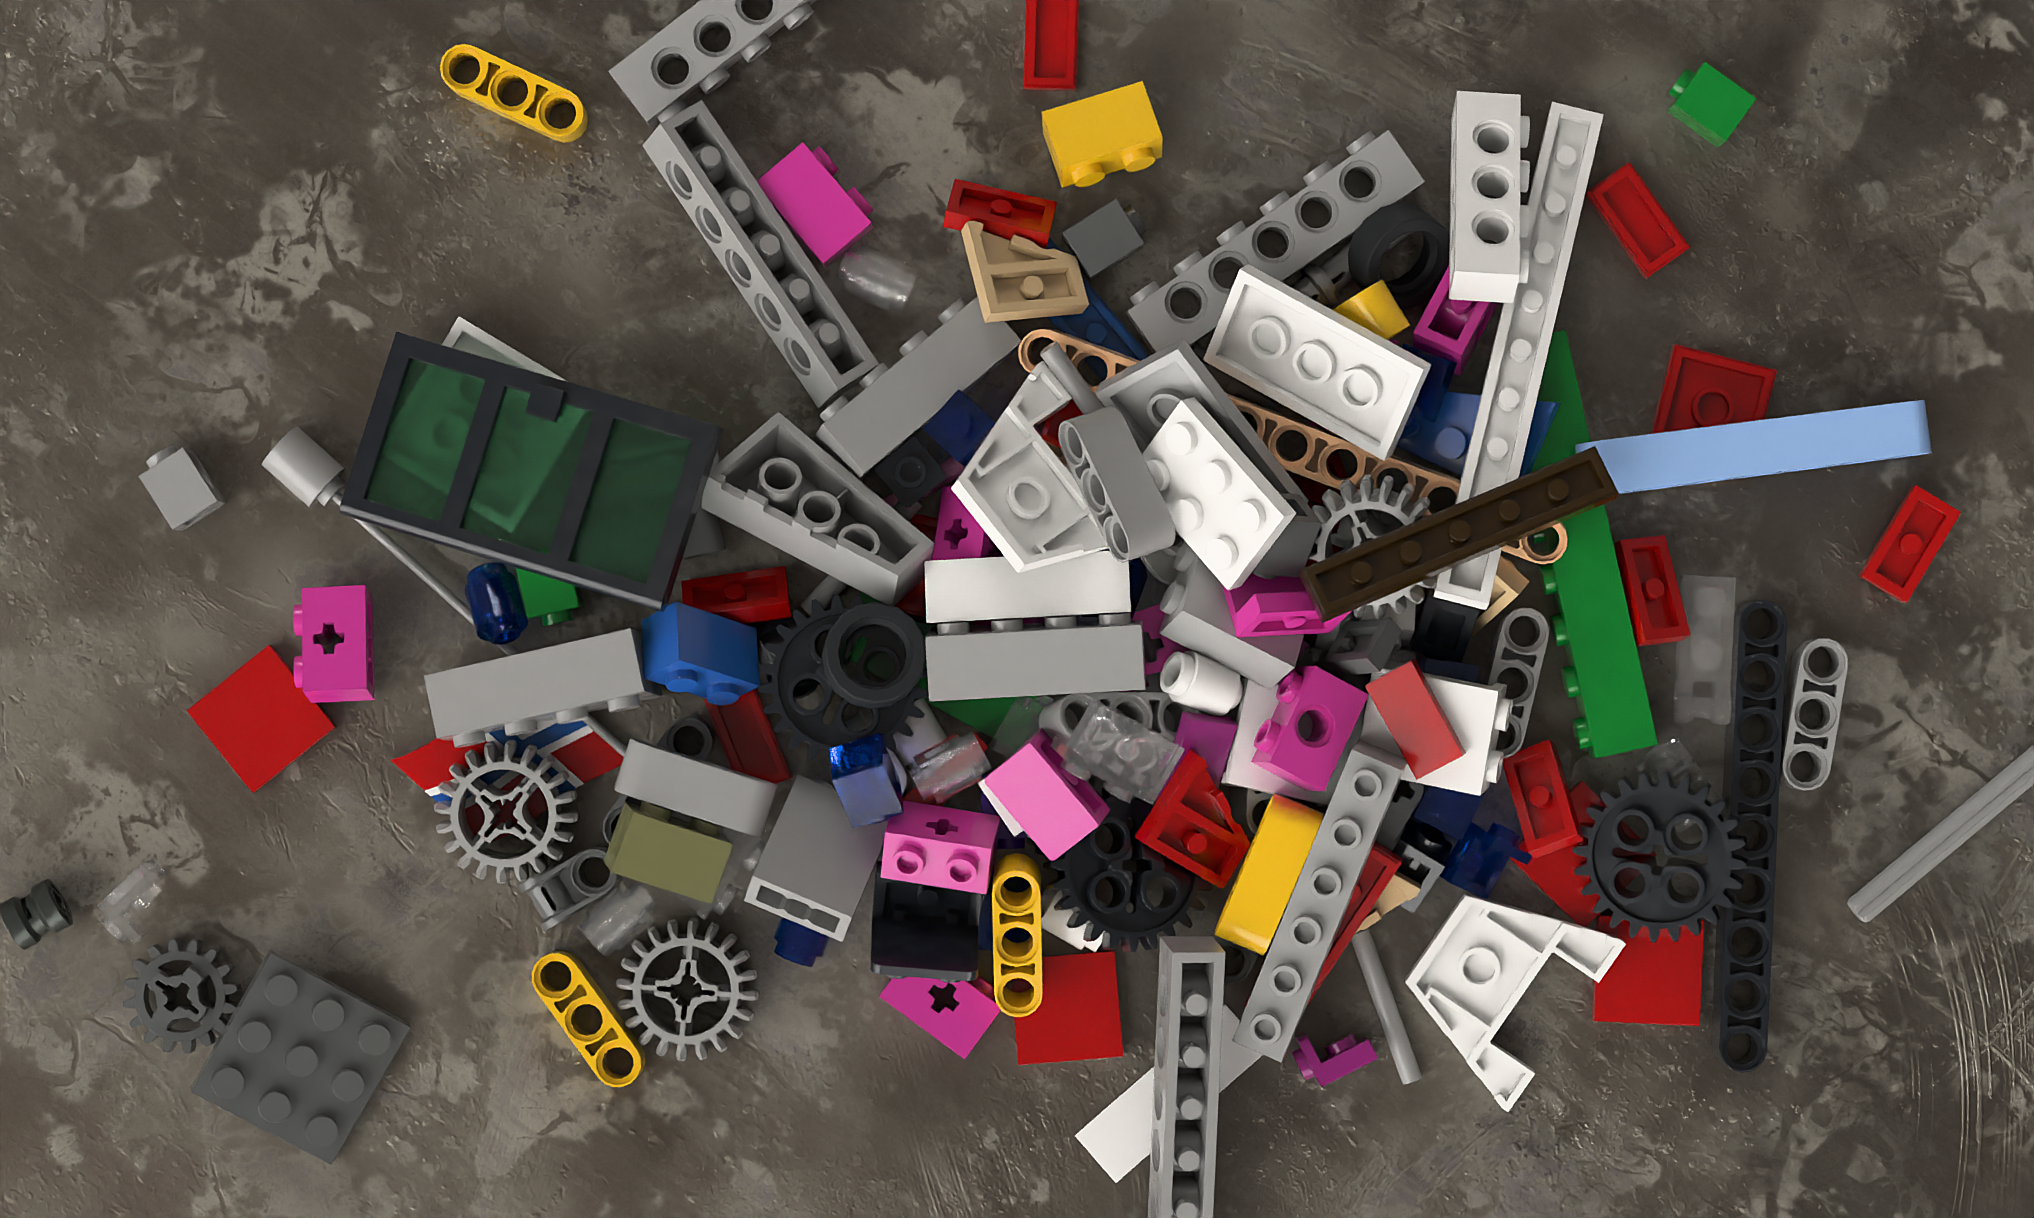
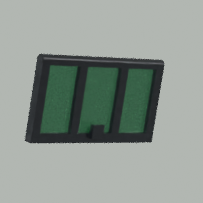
(531, 471)

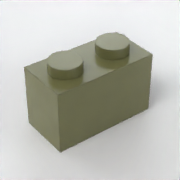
(668, 851)

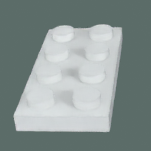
(1316, 362)

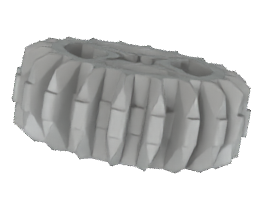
(1367, 526)
(486, 797)
(644, 985)

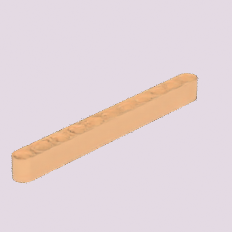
(1320, 441)

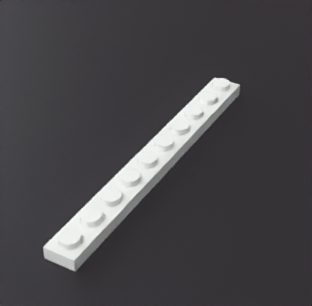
(1525, 332)

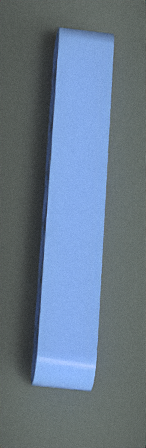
(1765, 446)

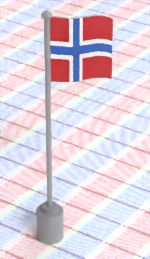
(579, 747)

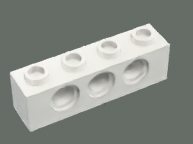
(1475, 267)

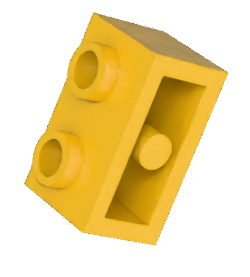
(1102, 135)

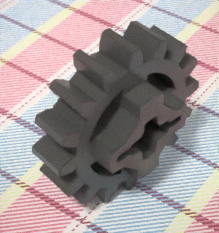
(162, 981)

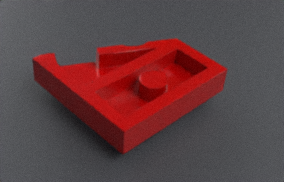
(1195, 824)

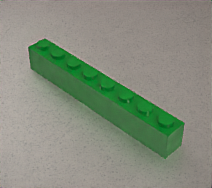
(1589, 593)

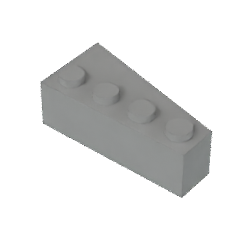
(914, 388)
(817, 511)
(1035, 657)
(539, 687)

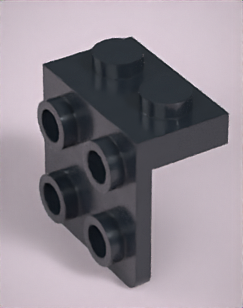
(924, 931)

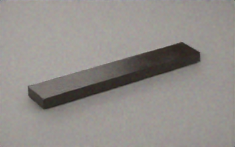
(1458, 534)

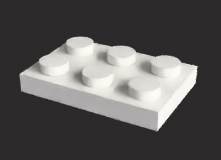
(1215, 494)

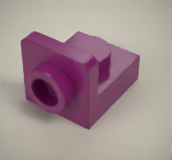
(1343, 1058)

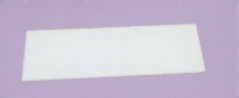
(995, 590)
(1122, 1131)

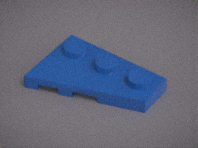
(1449, 437)

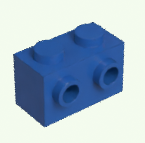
(700, 653)

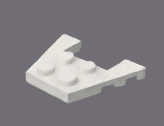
(1023, 489)
(1482, 968)

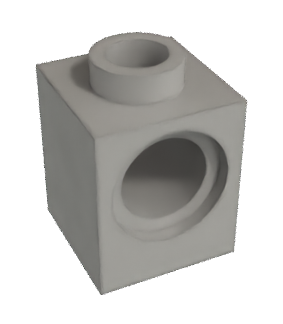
(181, 487)

